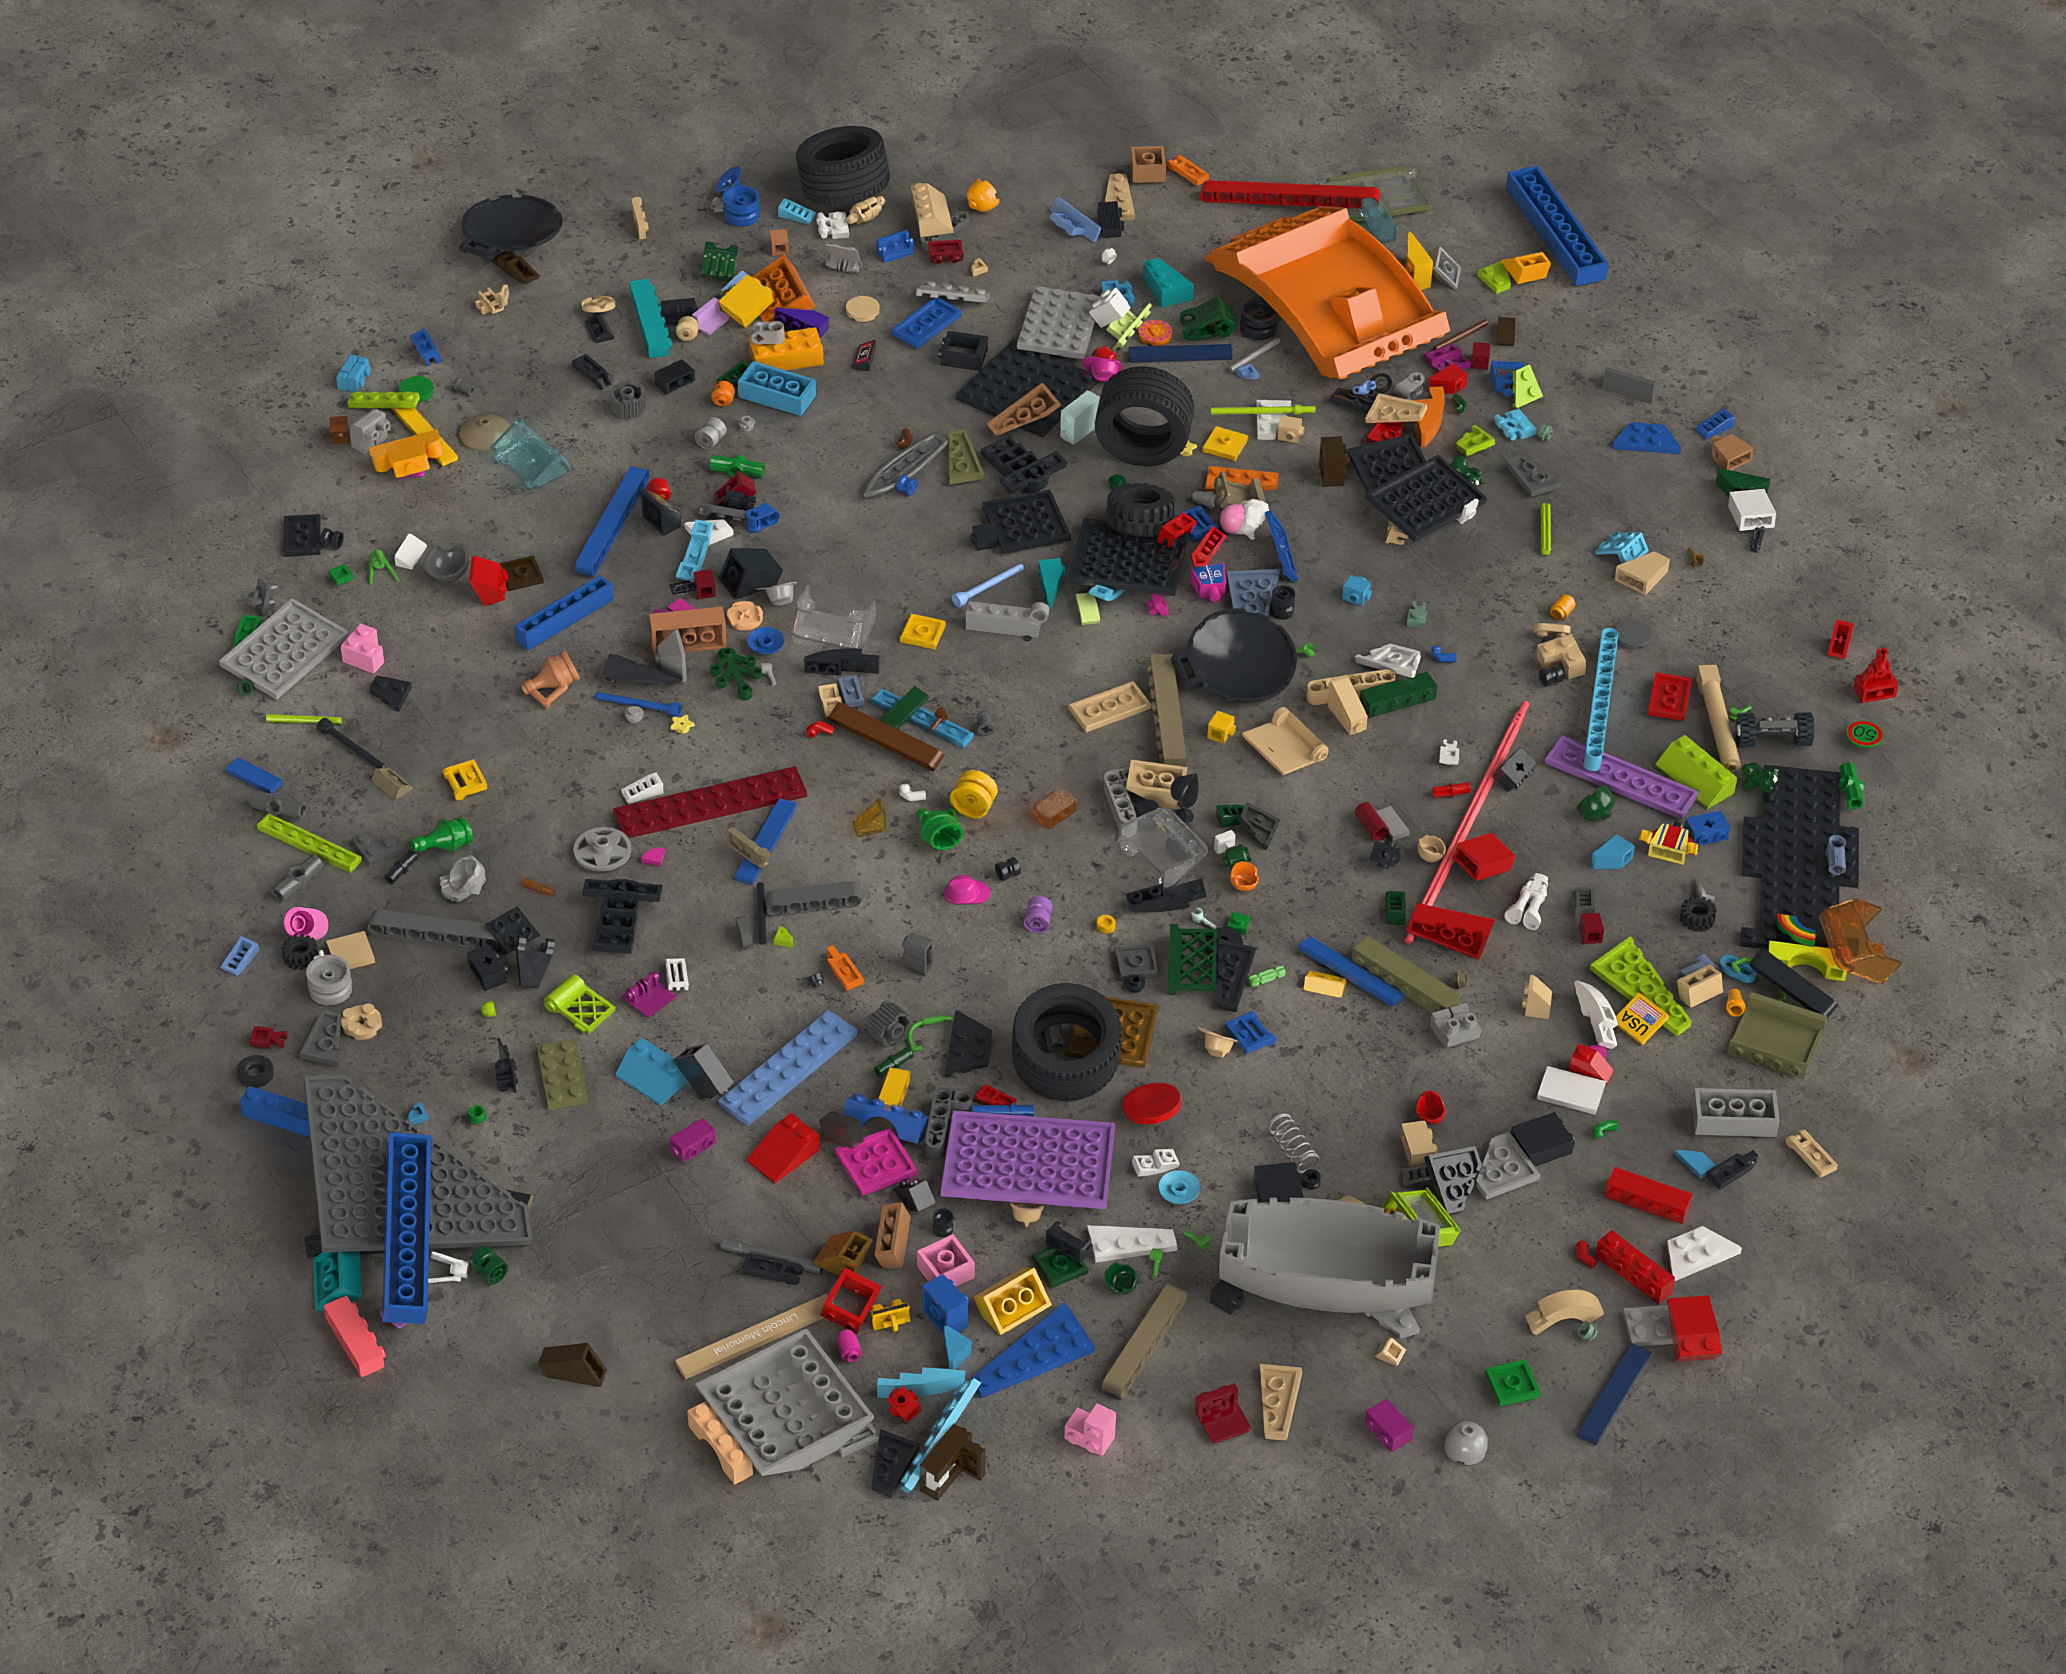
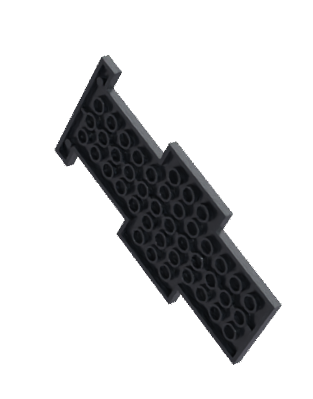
(1789, 853)

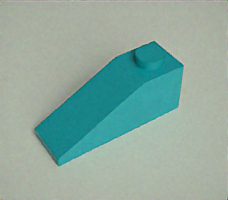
(1051, 578)

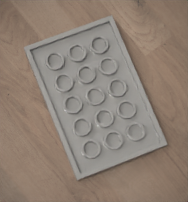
(1058, 323)
(284, 648)

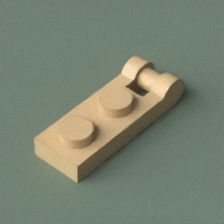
(639, 217)
(1811, 1153)

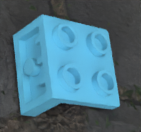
(1625, 545)

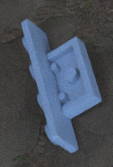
(1073, 221)

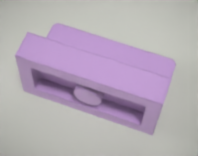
(710, 317)

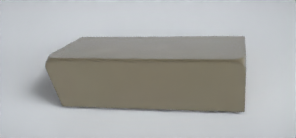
(390, 782)

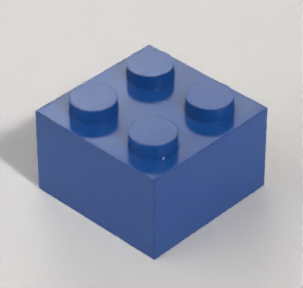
(945, 1304)

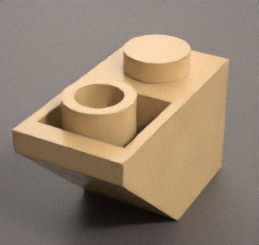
(1537, 999)

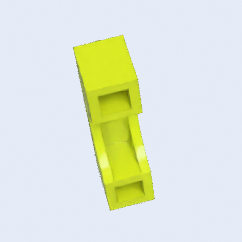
(1806, 955)

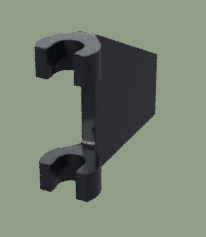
(532, 963)

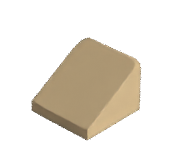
(1390, 1351)

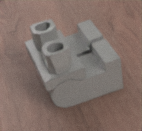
(369, 430)
(1455, 1025)

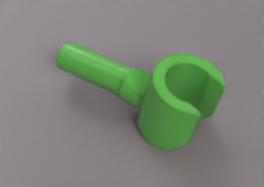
(1307, 649)
(1735, 711)
(1202, 1242)
(1156, 1255)

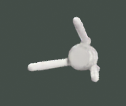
(458, 1268)

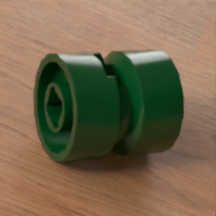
(488, 1265)

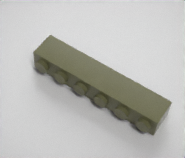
(1404, 976)

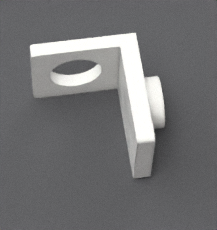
(1468, 511)

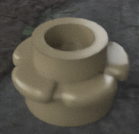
(1460, 978)

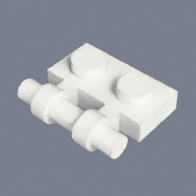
(837, 223)

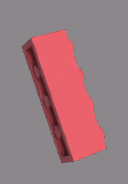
(354, 1336)

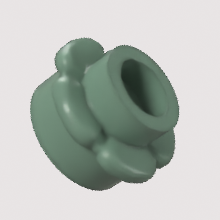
(1545, 432)
(1587, 1331)

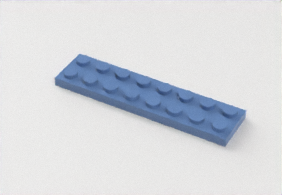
(788, 1068)

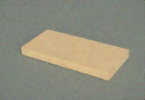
(1109, 706)

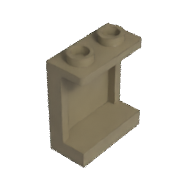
(1235, 493)

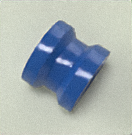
(907, 485)

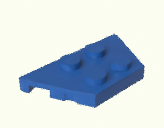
(1647, 438)

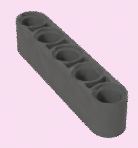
(813, 898)

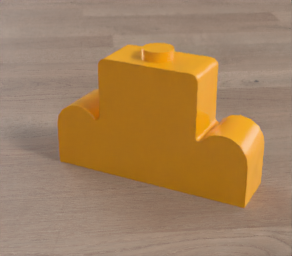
(407, 454)

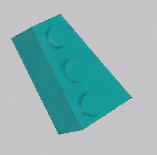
(1166, 283)

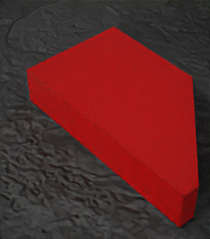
(990, 1096)

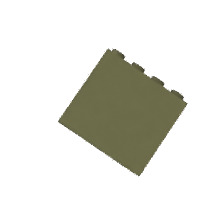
(1777, 1035)

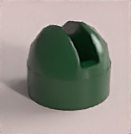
(248, 686)

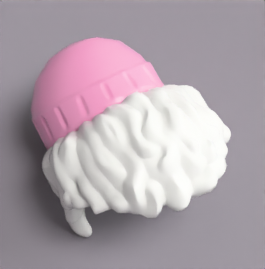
(1243, 517)

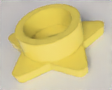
(1188, 449)
(686, 724)

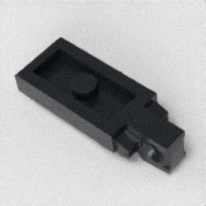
(1732, 1169)

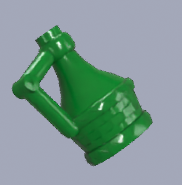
(939, 828)
(446, 835)

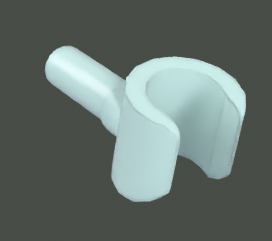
(1198, 918)

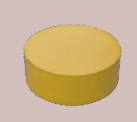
(1105, 924)

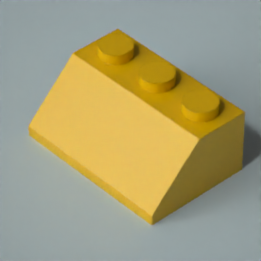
(1012, 1300)

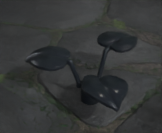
(1184, 790)

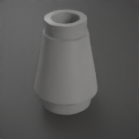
(1206, 498)

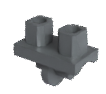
(261, 596)

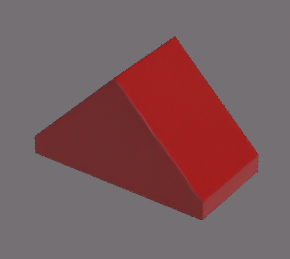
(1840, 639)

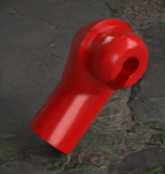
(818, 727)
(1582, 1254)

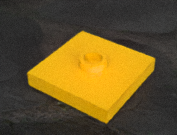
(1225, 443)

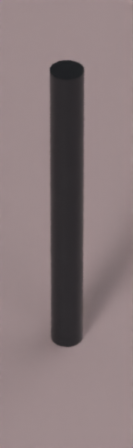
(761, 913)

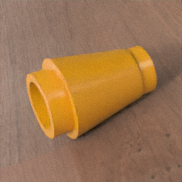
(1735, 1003)

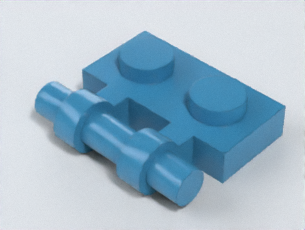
(1124, 288)

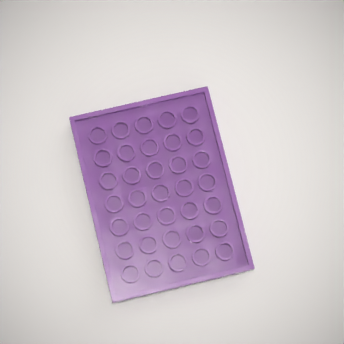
(1028, 1159)

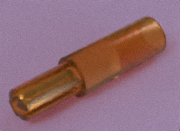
(537, 886)

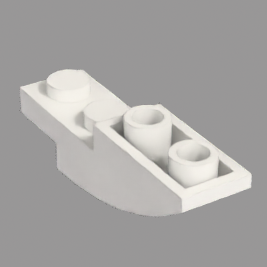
(1602, 1017)

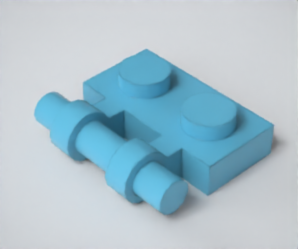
(1515, 424)

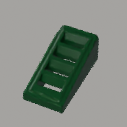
(738, 369)
(1226, 814)
(1395, 908)

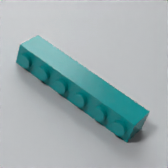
(649, 318)

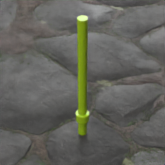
(1297, 409)

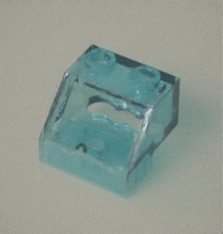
(1378, 221)

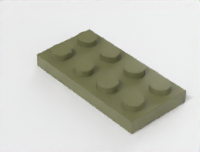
(562, 1074)

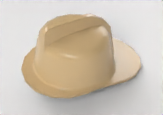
(1217, 1044)
(1026, 1212)

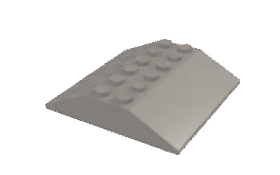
(786, 1405)

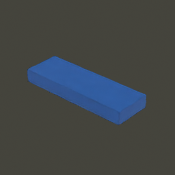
(254, 775)

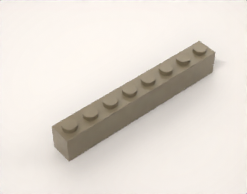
(1167, 710)

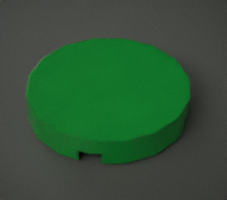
(418, 384)

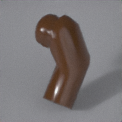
(906, 440)

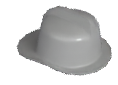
(780, 594)

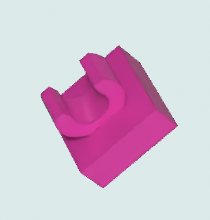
(1157, 605)

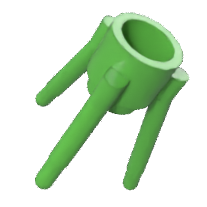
(378, 561)

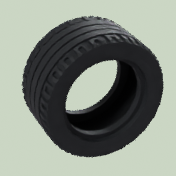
(843, 165)
(1152, 390)
(1071, 1005)

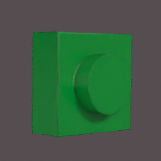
(341, 574)
(1239, 922)

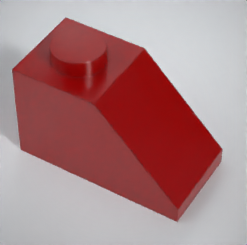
(1451, 378)
(1590, 1064)

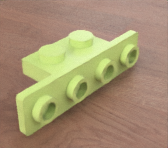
(1124, 326)

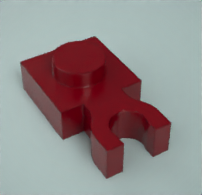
(265, 1037)

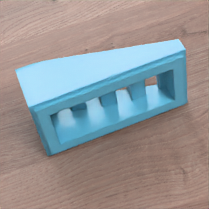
(795, 212)

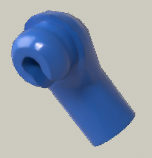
(1440, 656)

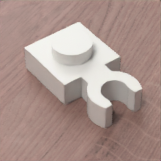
(1449, 753)

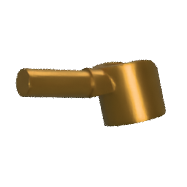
(1696, 557)

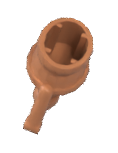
(555, 673)

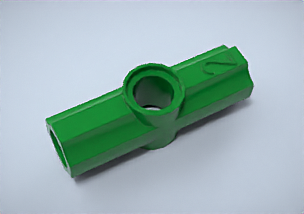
(736, 464)
(1851, 786)

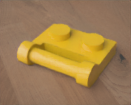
(471, 777)

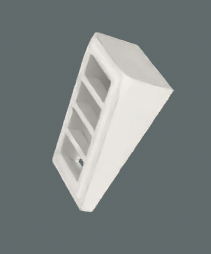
(653, 788)

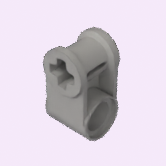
(769, 333)
(1410, 387)

